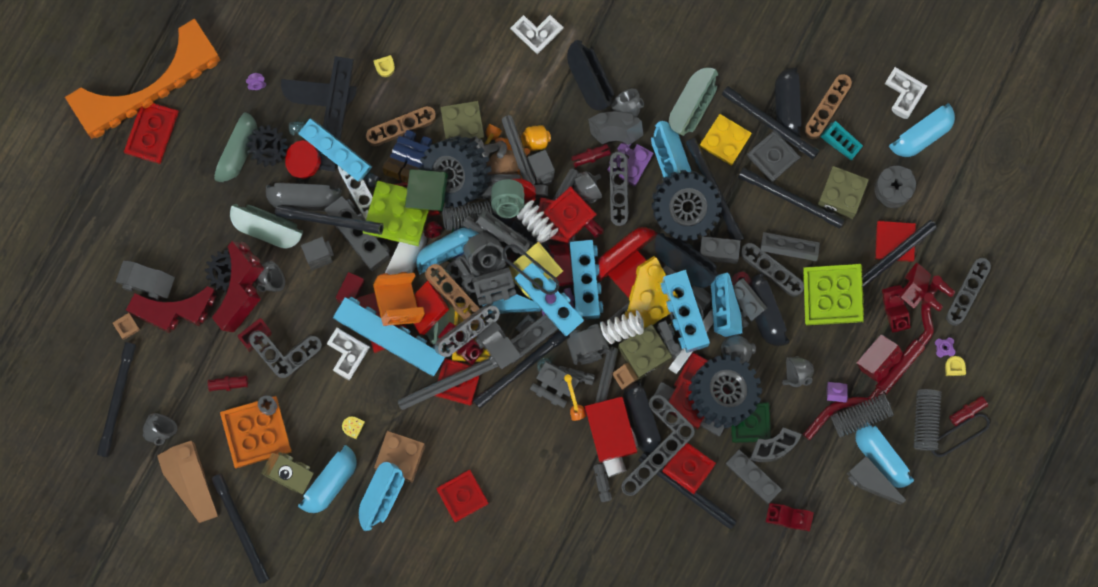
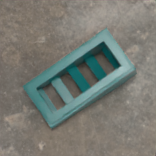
(838, 144)

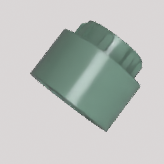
(507, 198)

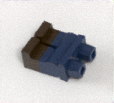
(406, 156)

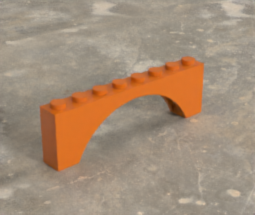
(104, 112)

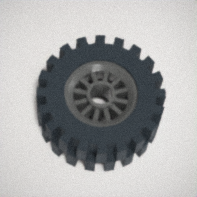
(468, 167)
(670, 190)
(710, 406)

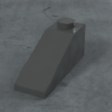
(870, 479)

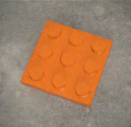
(253, 434)

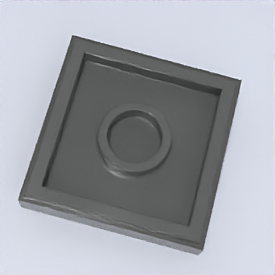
(773, 156)

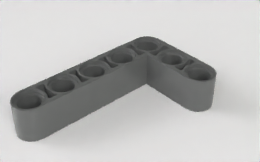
(661, 449)

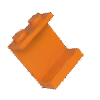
(397, 299)

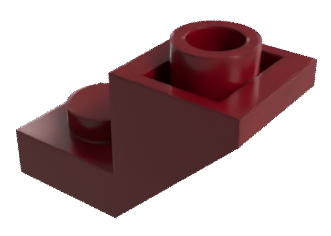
(562, 258)
(917, 285)
(895, 309)
(470, 351)
(789, 517)

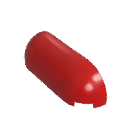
(623, 250)

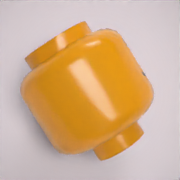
(535, 138)

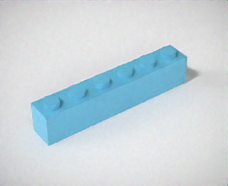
(389, 337)

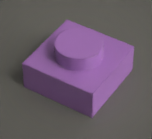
(837, 392)

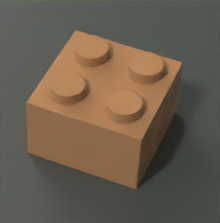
(402, 452)

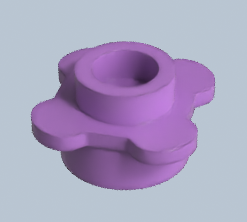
(255, 81)
(944, 352)

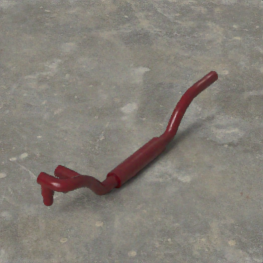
(898, 369)

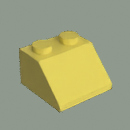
(541, 256)

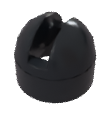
(371, 179)

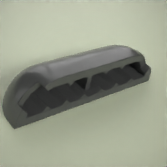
(302, 196)

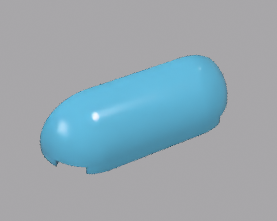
(924, 132)
(669, 150)
(443, 249)
(883, 456)
(329, 481)
(380, 495)

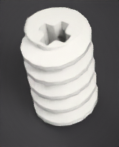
(536, 223)
(622, 329)

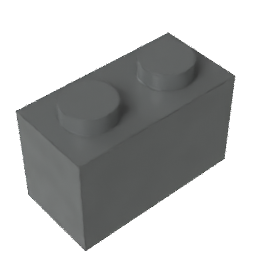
(541, 168)
(720, 249)
(317, 253)

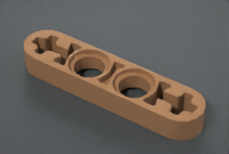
(829, 107)
(399, 123)
(456, 292)

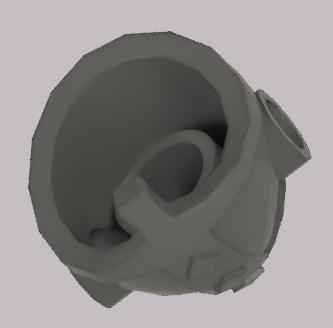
(628, 102)
(587, 186)
(271, 278)
(738, 347)
(798, 372)
(158, 428)

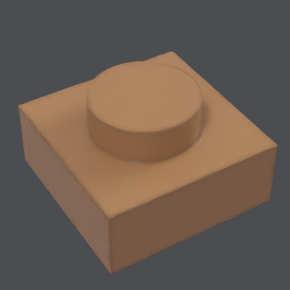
(126, 326)
(625, 376)

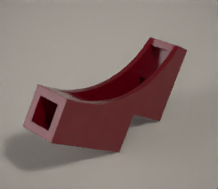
(241, 294)
(165, 314)

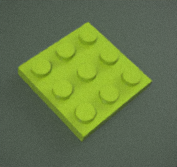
(399, 222)
(833, 294)

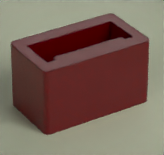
(350, 288)
(258, 325)

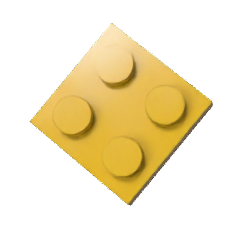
(725, 139)

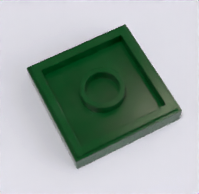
(426, 190)
(754, 427)

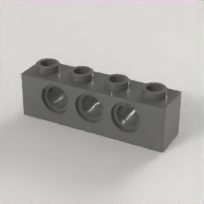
(372, 259)

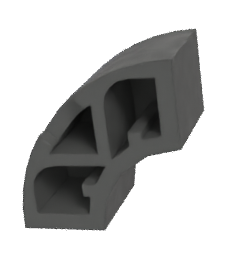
(616, 127)
(145, 280)
(497, 345)
(775, 448)

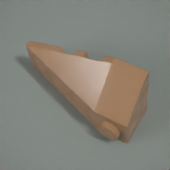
(185, 474)

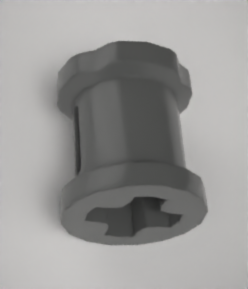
(261, 403)

